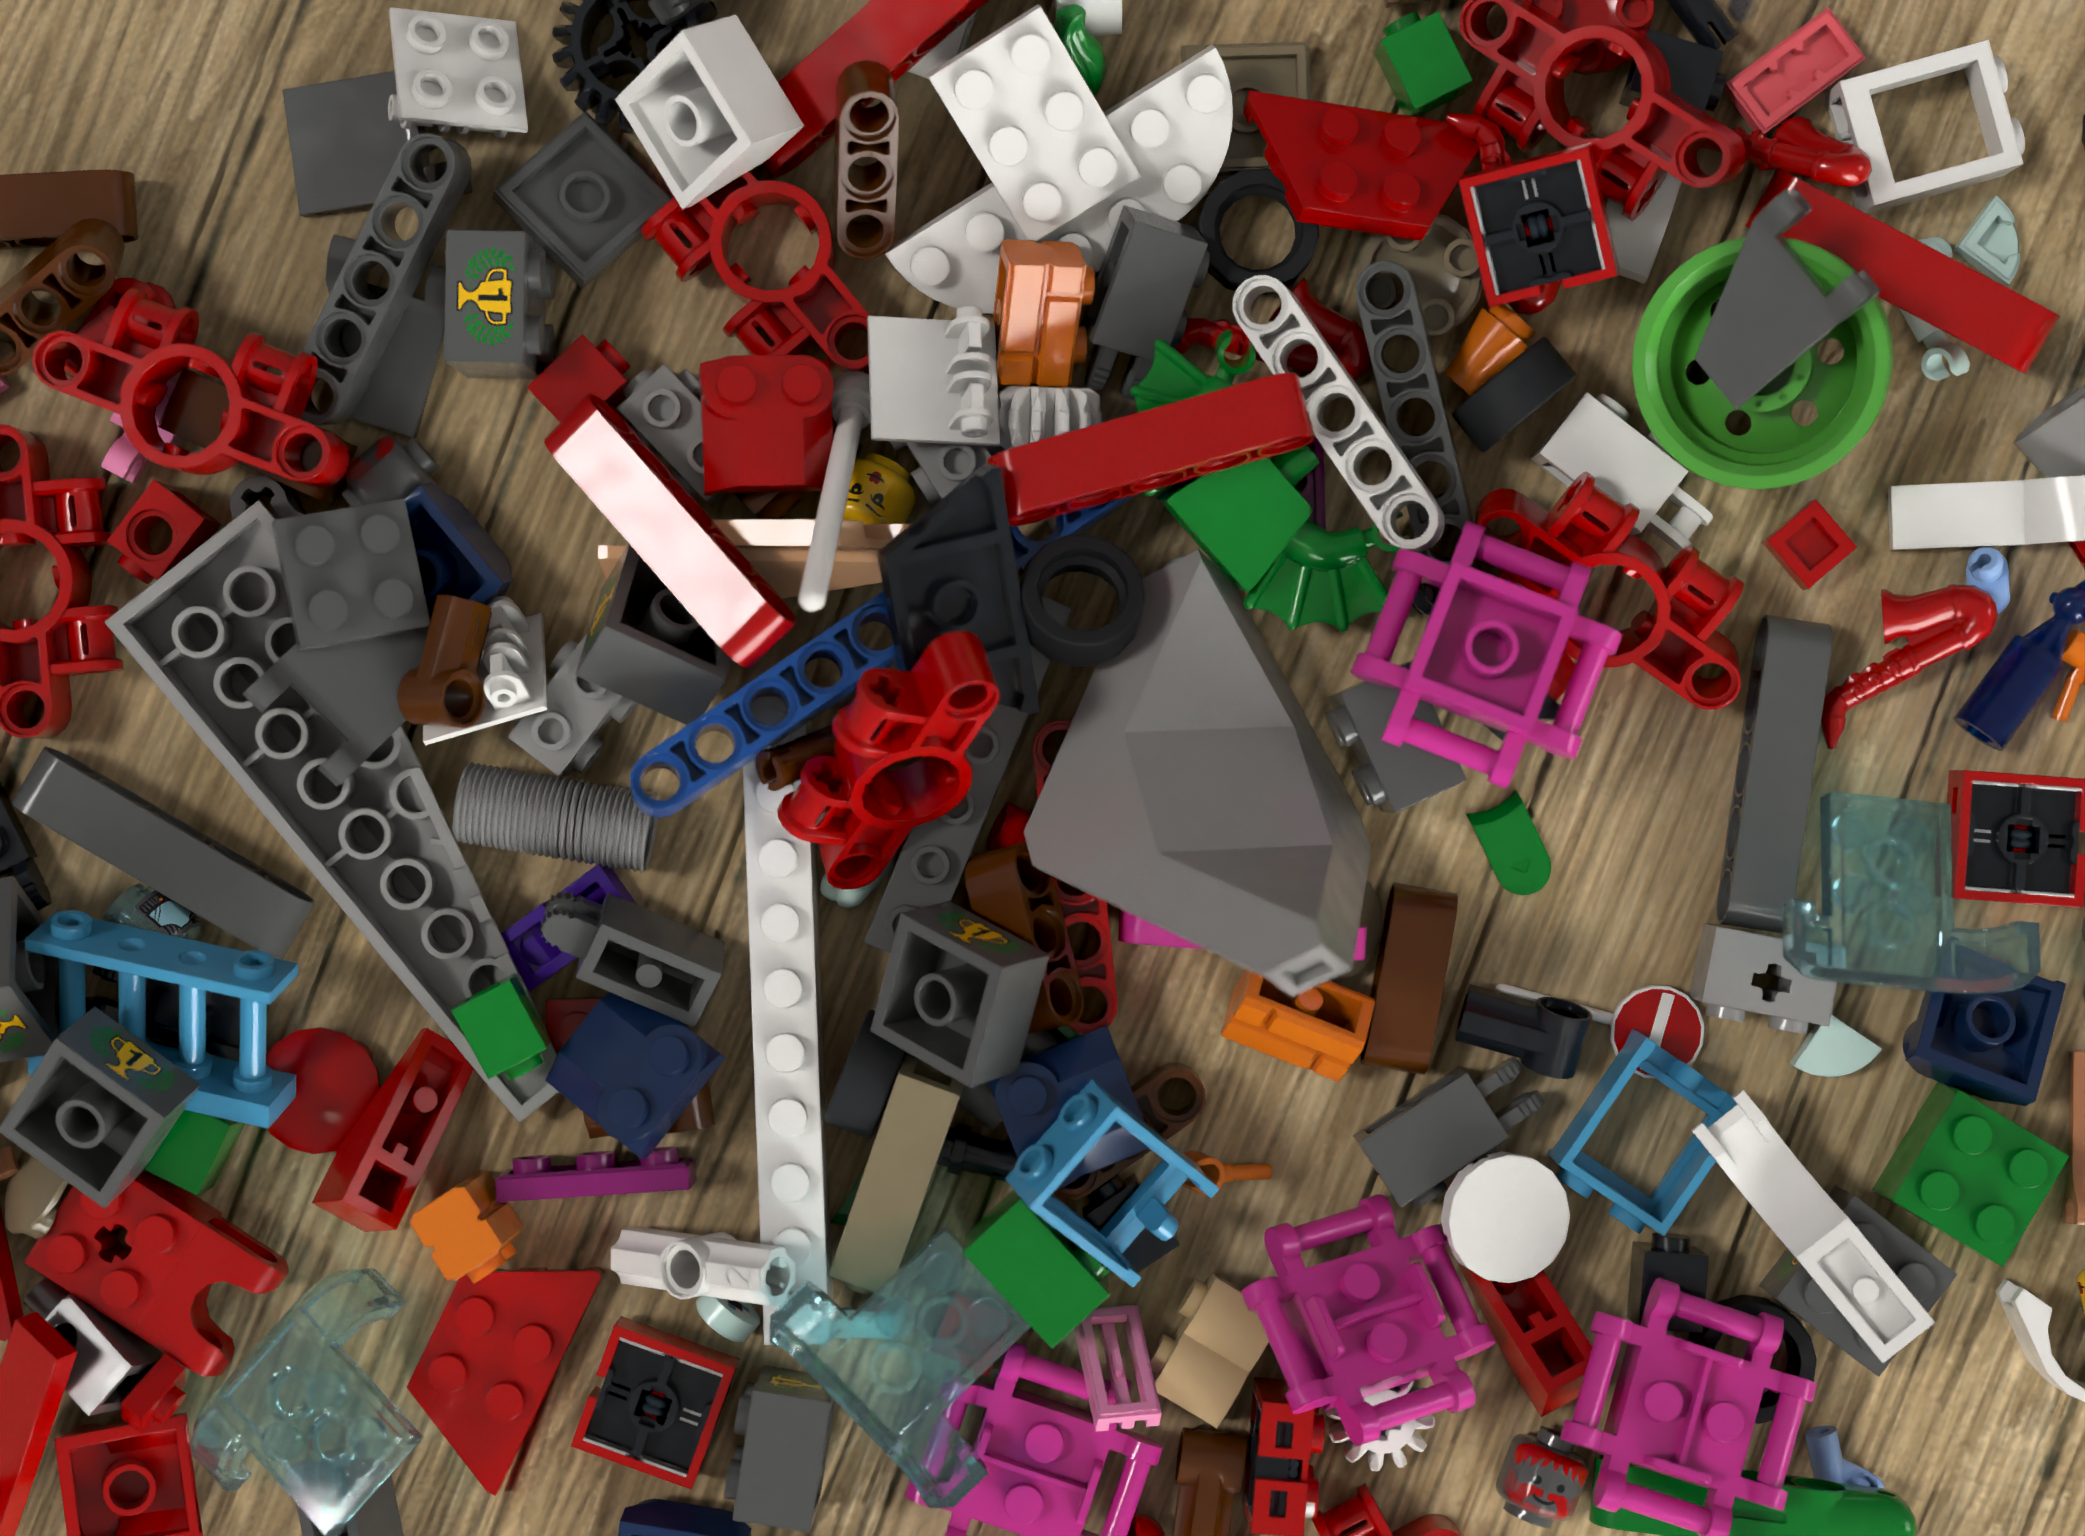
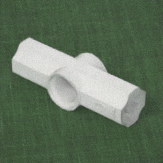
(703, 1265)

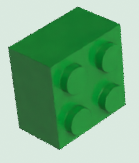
(1970, 1173)
(1036, 1268)

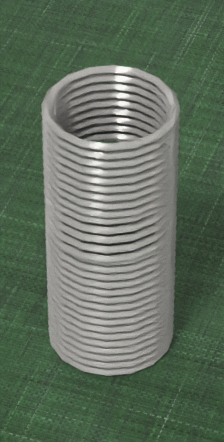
(539, 815)

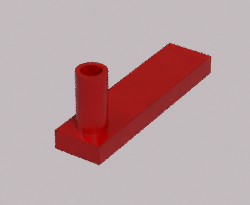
(31, 1390)

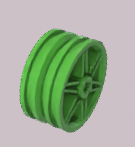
(1776, 449)

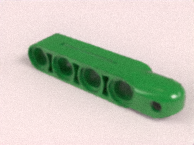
(1811, 1508)

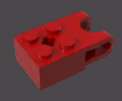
(165, 1274)

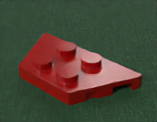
(1360, 163)
(497, 1360)

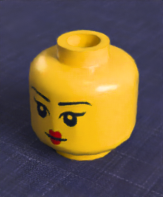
(879, 492)

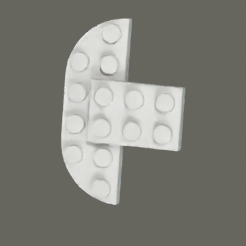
(1058, 158)

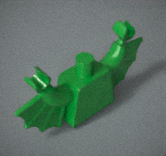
(1256, 519)

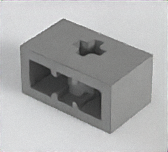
(1725, 977)

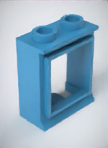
(1067, 1142)
(1688, 1169)

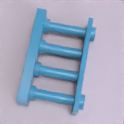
(228, 1088)

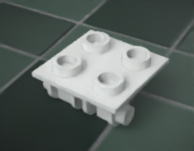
(456, 73)
(934, 379)
(509, 668)

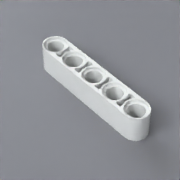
(1326, 383)

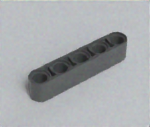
(402, 259)
(1418, 382)
(1774, 772)
(163, 852)

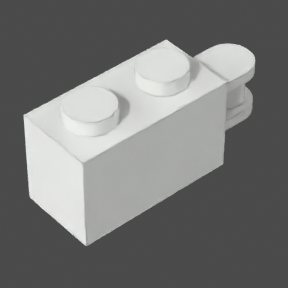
(1624, 465)

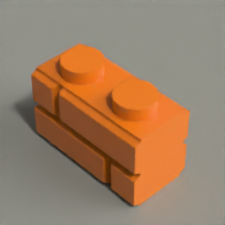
(1040, 311)
(1313, 1030)
(468, 1228)

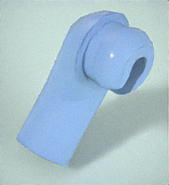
(1990, 572)
(1828, 1461)

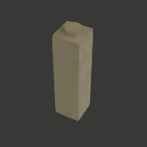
(896, 1176)

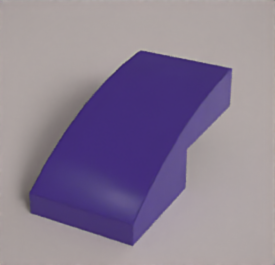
(530, 952)

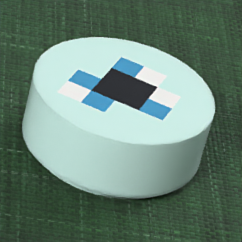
(728, 1317)

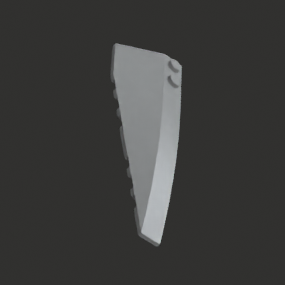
(372, 839)

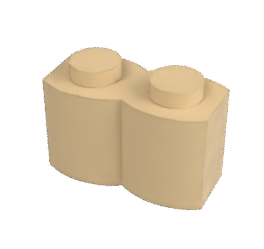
(1210, 1351)

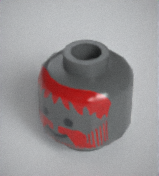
(388, 472)
(1541, 1478)

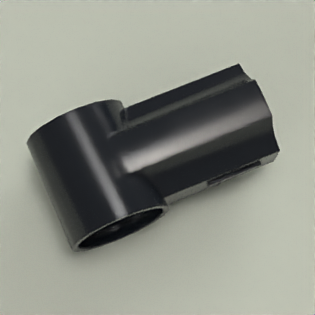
(1540, 1033)

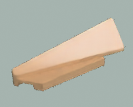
(781, 550)

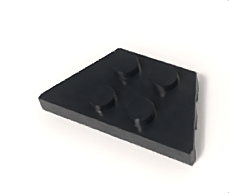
(961, 575)

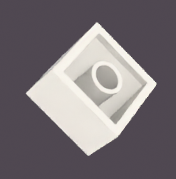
(708, 109)

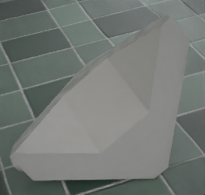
(1207, 792)

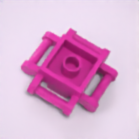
(1487, 653)
(1367, 1320)
(1686, 1410)
(1044, 1455)

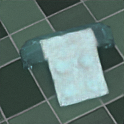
(1893, 907)
(907, 1359)
(310, 1406)

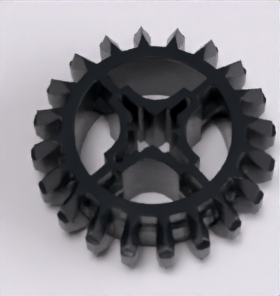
(612, 57)

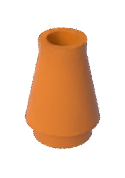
(1489, 347)

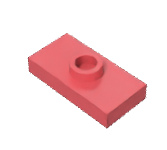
(1793, 72)

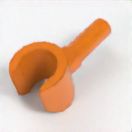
(2075, 657)
(1226, 1172)

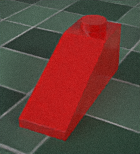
(395, 1136)
(1535, 1337)

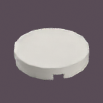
(1505, 1217)

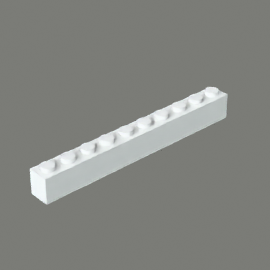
(786, 1028)

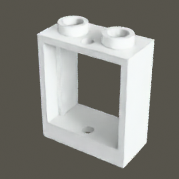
(1857, 124)

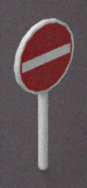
(1654, 1011)

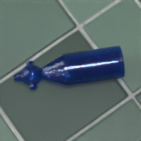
(2021, 674)

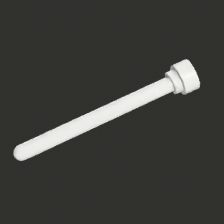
(851, 414)

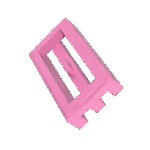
(1123, 1410)

